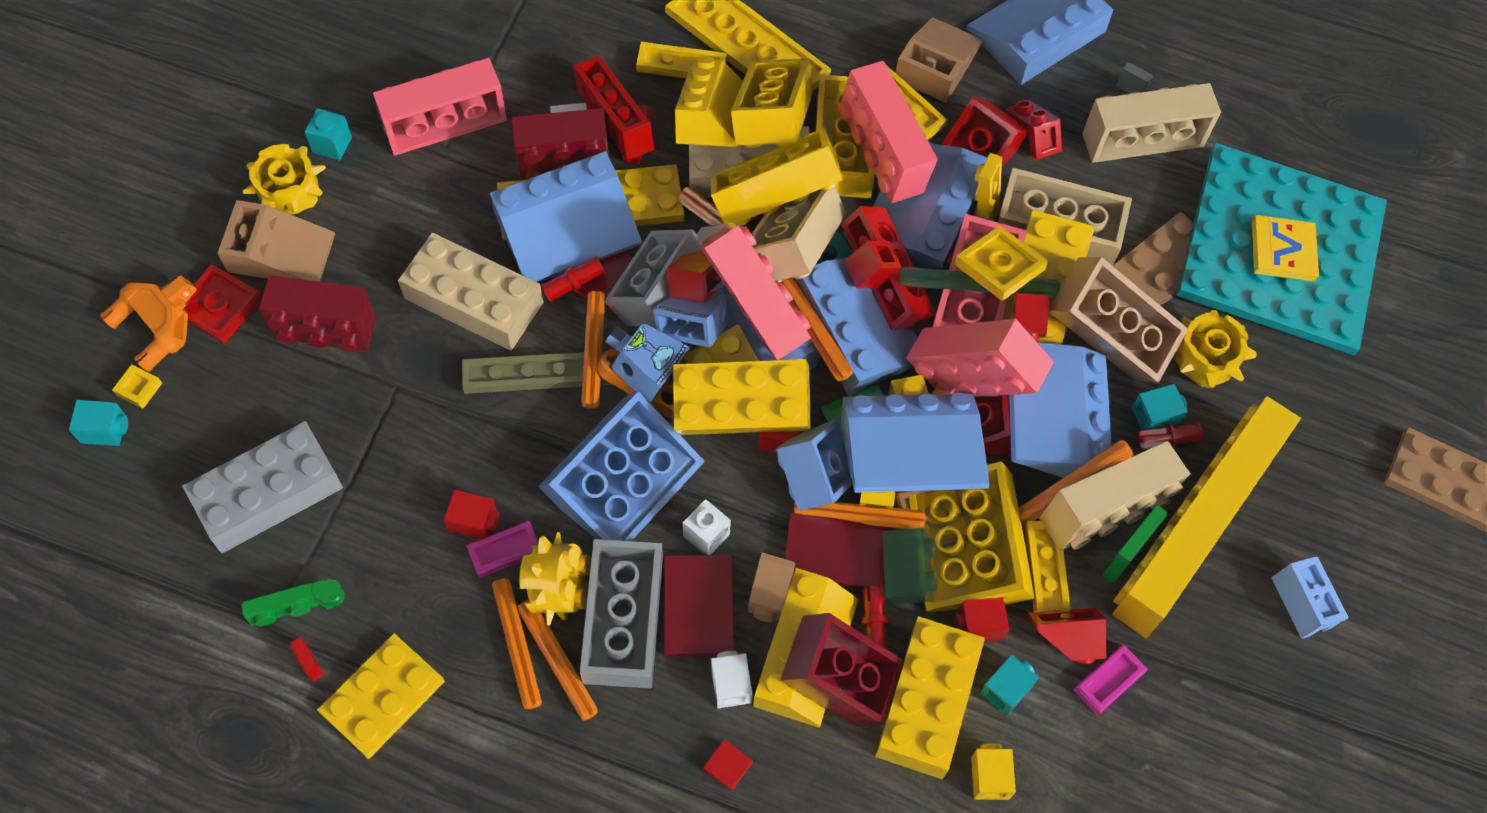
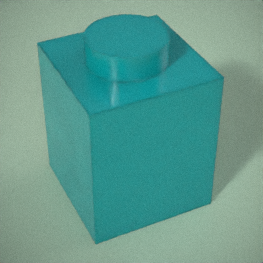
(328, 134)
(1160, 407)
(98, 423)
(1009, 684)

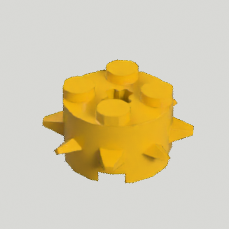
(284, 179)
(1213, 349)
(555, 578)

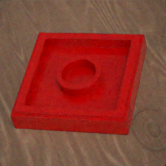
(220, 303)

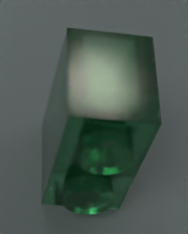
(909, 566)

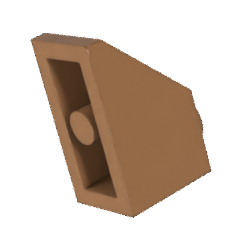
(770, 587)

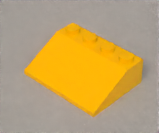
(994, 558)

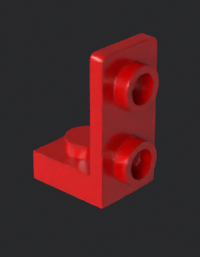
(1042, 126)

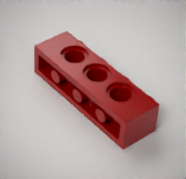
(623, 117)
(902, 305)

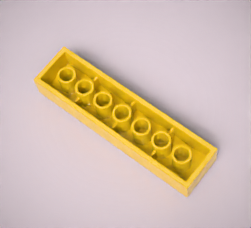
(1203, 516)

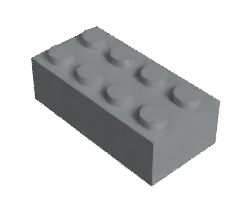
(262, 487)
(622, 614)

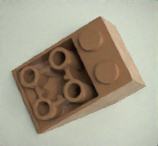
(937, 58)
(273, 243)

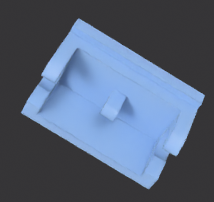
(1309, 597)

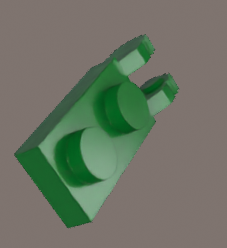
(293, 602)

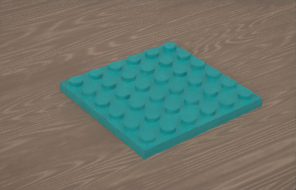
(1221, 259)

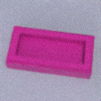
(502, 549)
(1110, 679)

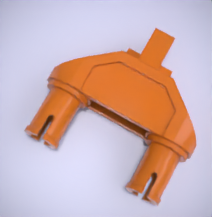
(161, 310)

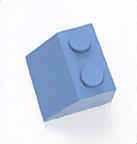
(816, 466)

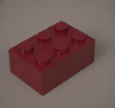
(557, 140)
(318, 313)
(842, 670)

